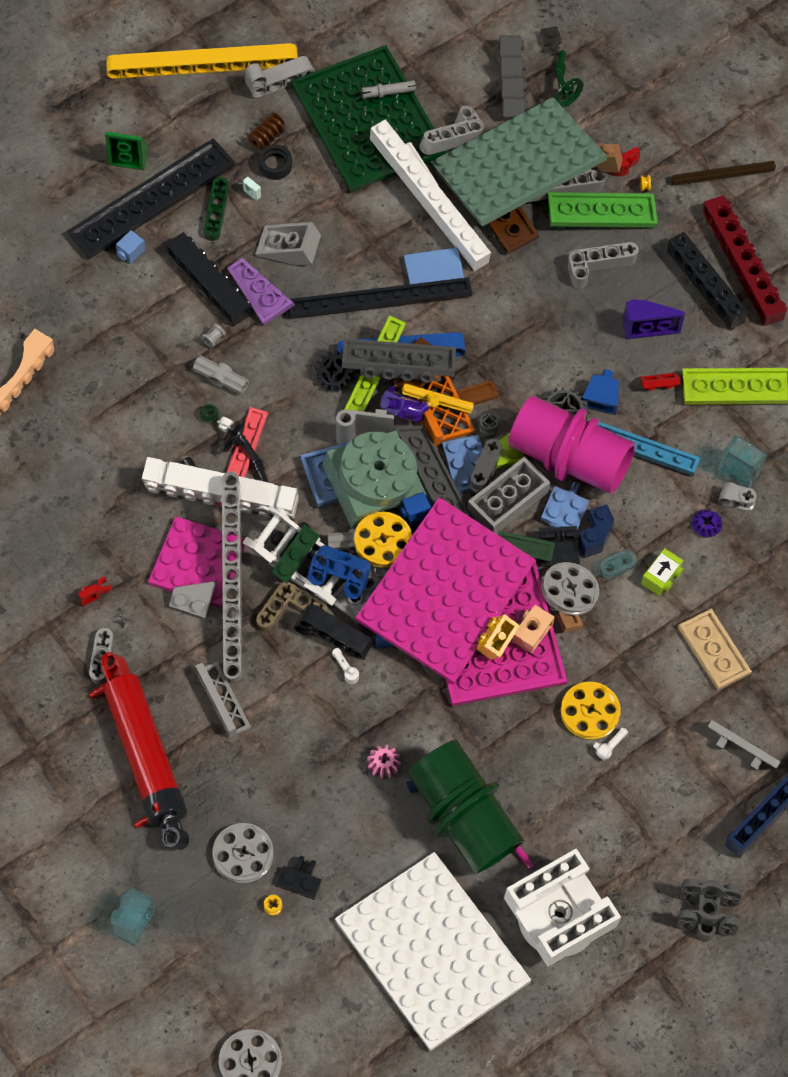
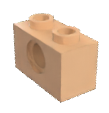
(530, 639)

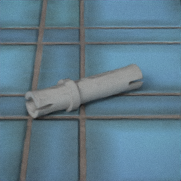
(388, 89)

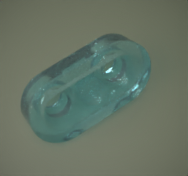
(617, 565)

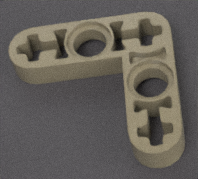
(290, 599)

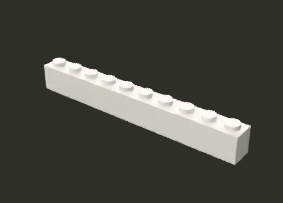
(430, 195)

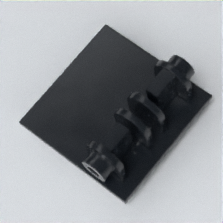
(566, 544)

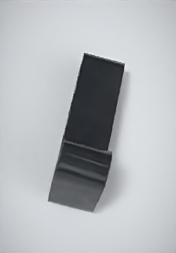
(333, 630)

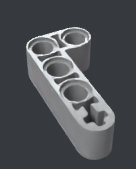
(276, 78)
(466, 128)
(624, 255)

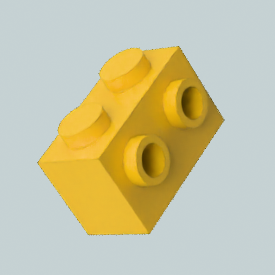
(497, 636)

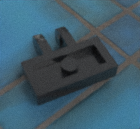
(299, 882)

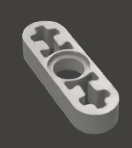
(99, 648)

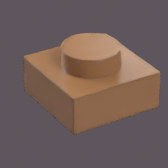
(569, 622)

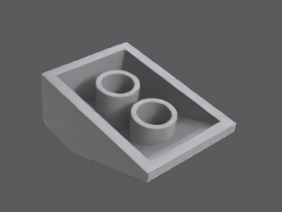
(289, 243)

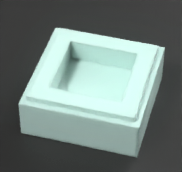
(252, 188)

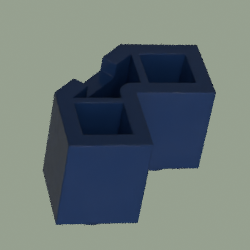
(594, 539)

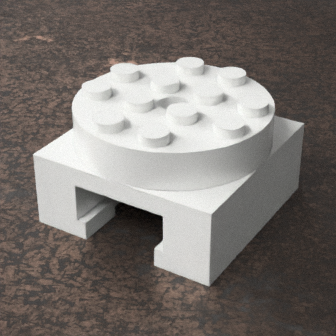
(566, 890)

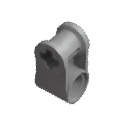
(735, 496)

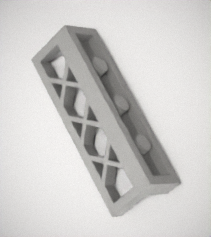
(225, 717)

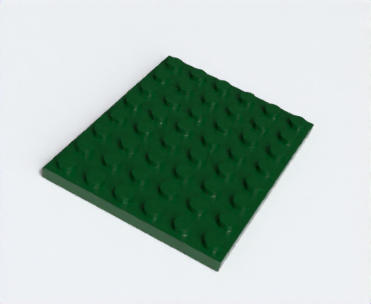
(345, 119)

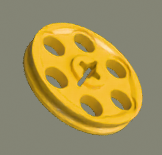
(374, 541)
(598, 714)

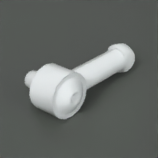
(351, 674)
(605, 750)

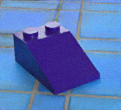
(650, 319)

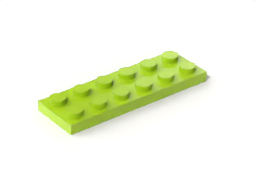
(735, 386)

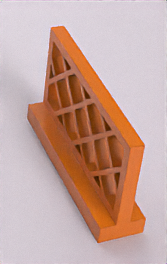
(431, 423)

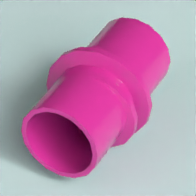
(571, 444)

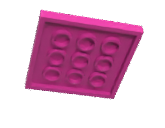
(191, 557)

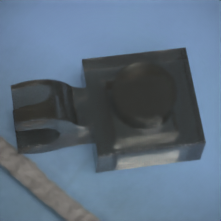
(552, 38)

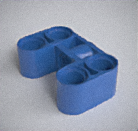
(340, 565)

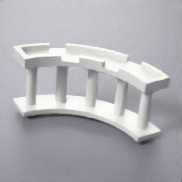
(273, 557)

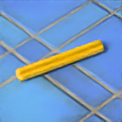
(444, 400)

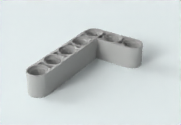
(587, 182)

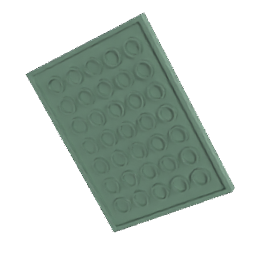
(518, 161)

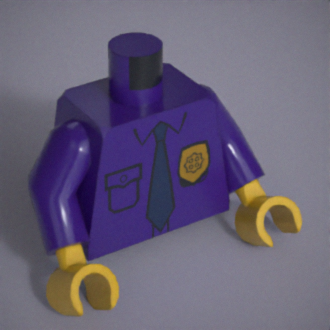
(406, 406)

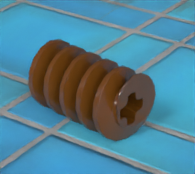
(266, 131)

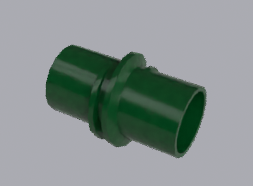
(464, 806)

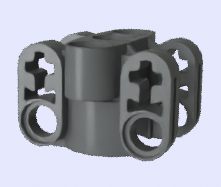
(728, 896)

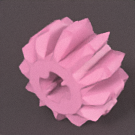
(377, 758)

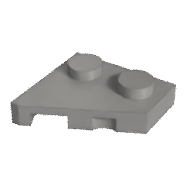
(194, 598)

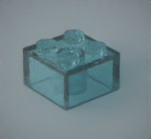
(742, 461)
(132, 916)

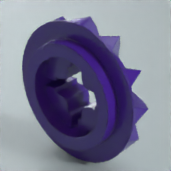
(708, 530)

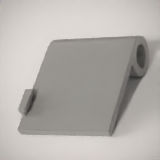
(354, 423)

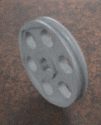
(567, 594)
(246, 861)
(256, 1053)

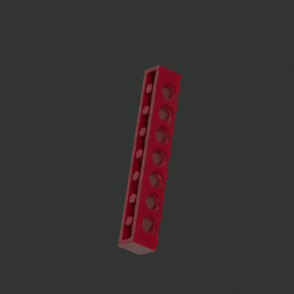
(743, 268)

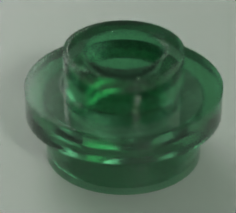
(209, 408)

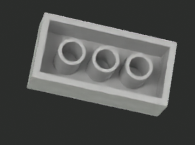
(508, 496)

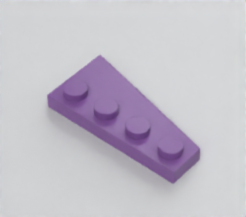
(264, 297)

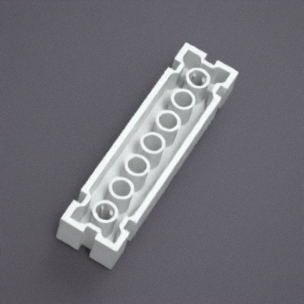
(207, 486)

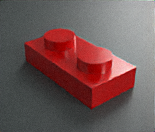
(667, 380)

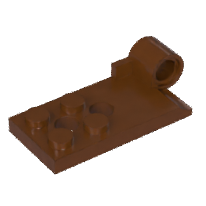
(510, 241)

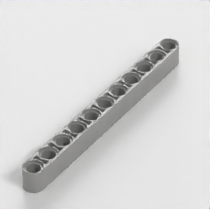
(232, 567)

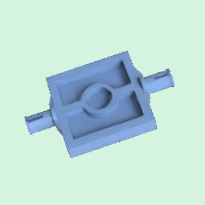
(564, 507)

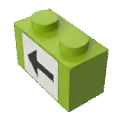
(662, 572)

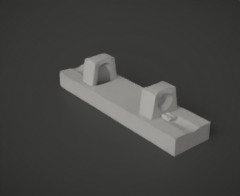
(760, 756)

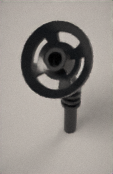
(238, 438)

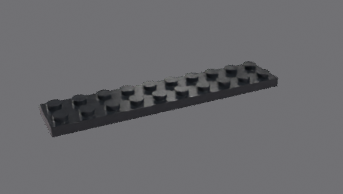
(151, 198)

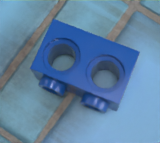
(415, 510)

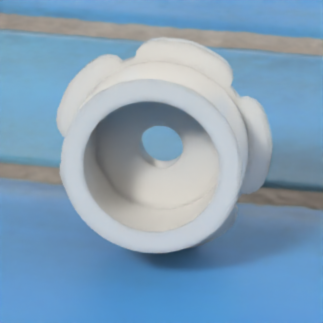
(225, 424)

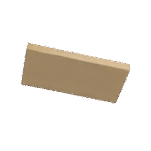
(714, 649)

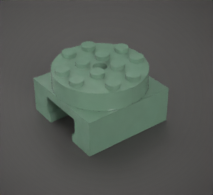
(362, 487)

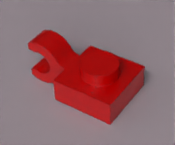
(91, 593)

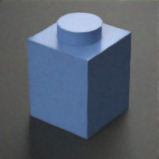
(130, 247)

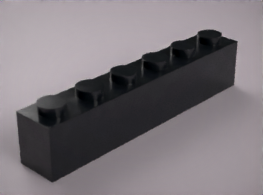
(209, 279)

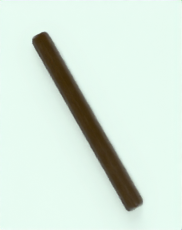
(725, 172)

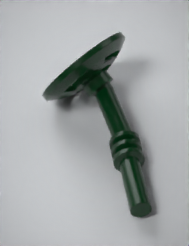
(567, 88)

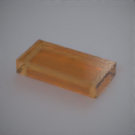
(479, 393)

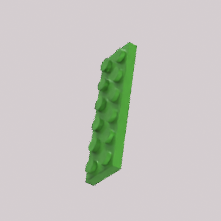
(602, 209)

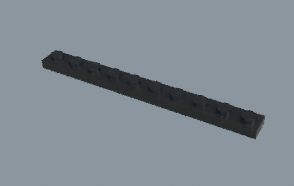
(380, 297)

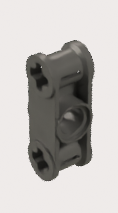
(485, 465)

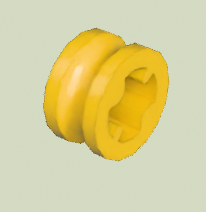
(645, 183)
(273, 911)

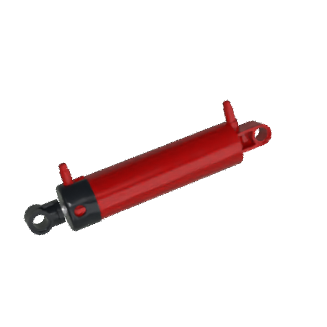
(144, 751)

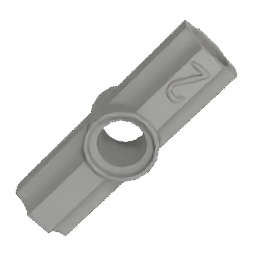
(220, 375)
(345, 540)

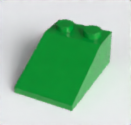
(126, 151)

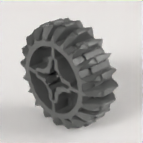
(564, 398)

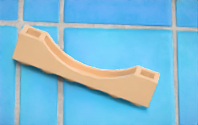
(36, 350)

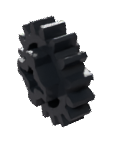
(339, 377)

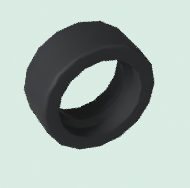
(275, 173)

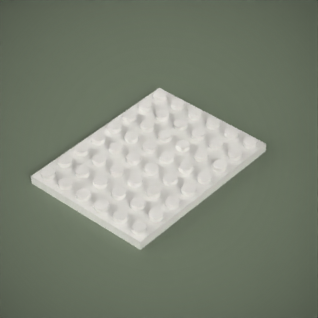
(432, 951)

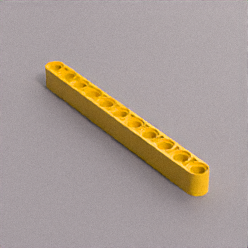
(198, 60)

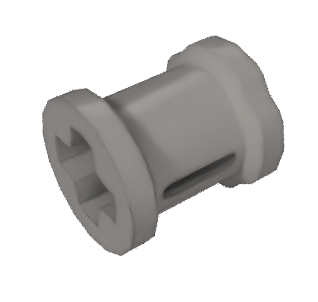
(213, 335)

